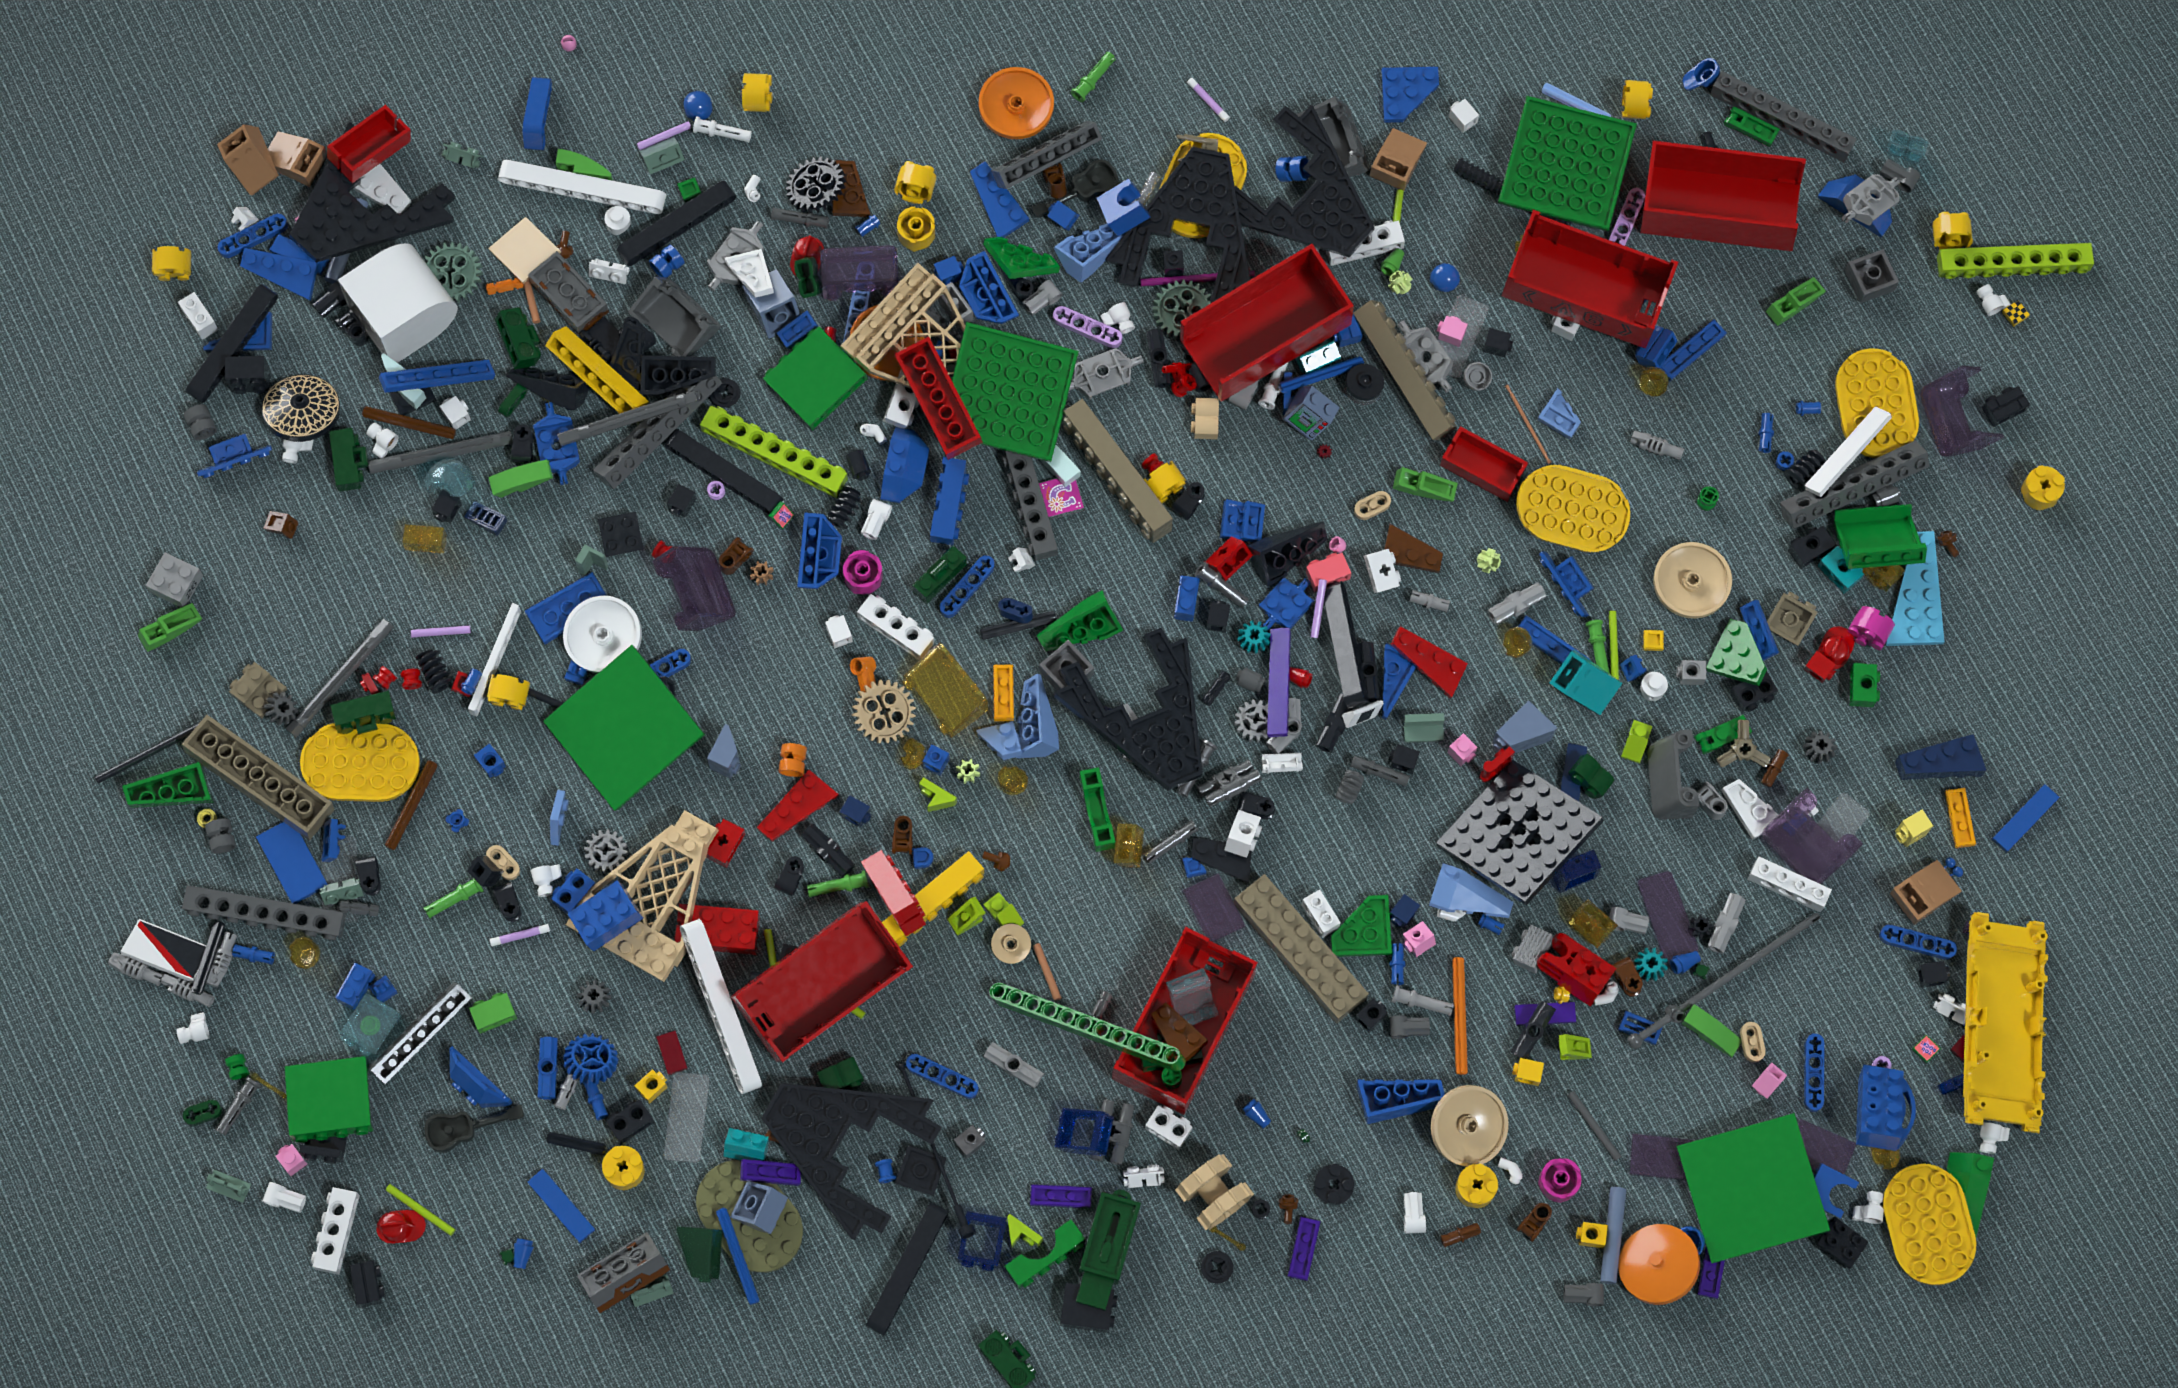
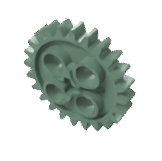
(468, 271)
(1167, 317)

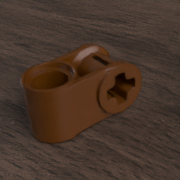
(1055, 180)
(737, 554)
(902, 839)
(1626, 974)
(1533, 1224)

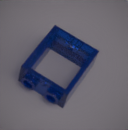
(1576, 874)
(1100, 1134)
(985, 1220)

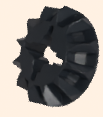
(733, 390)
(1217, 1257)

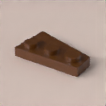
(853, 200)
(1412, 551)
(1178, 1031)

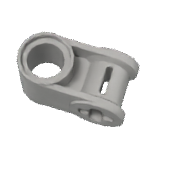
(1243, 398)
(1710, 797)

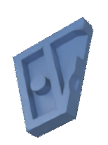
(1559, 416)
(1001, 739)
(558, 817)

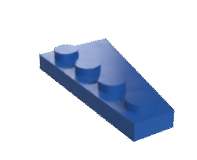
(999, 204)
(282, 270)

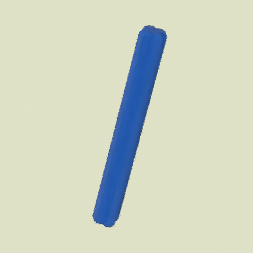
(1319, 375)
(737, 1256)

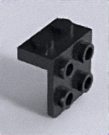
(329, 1150)

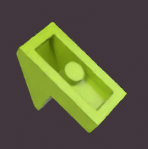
(1636, 741)
(941, 798)
(1003, 911)
(967, 916)
(1574, 1047)
(1018, 1229)

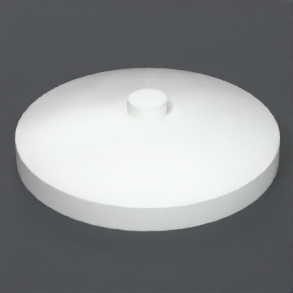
(600, 632)

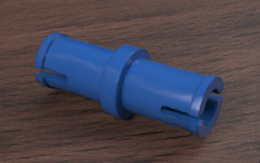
(1766, 432)
(253, 954)
(1397, 964)
(596, 1100)

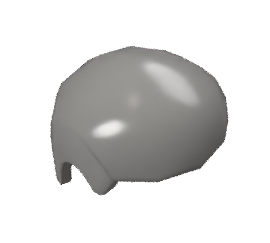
(1477, 376)

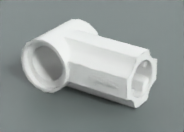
(877, 515)
(279, 1196)
(1414, 1219)

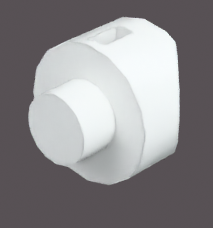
(617, 220)
(1653, 686)

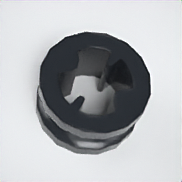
(1255, 1211)

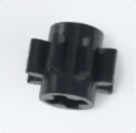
(1704, 924)

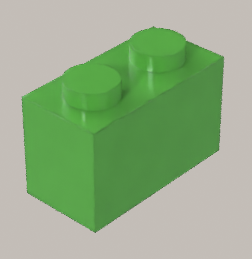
(492, 1012)

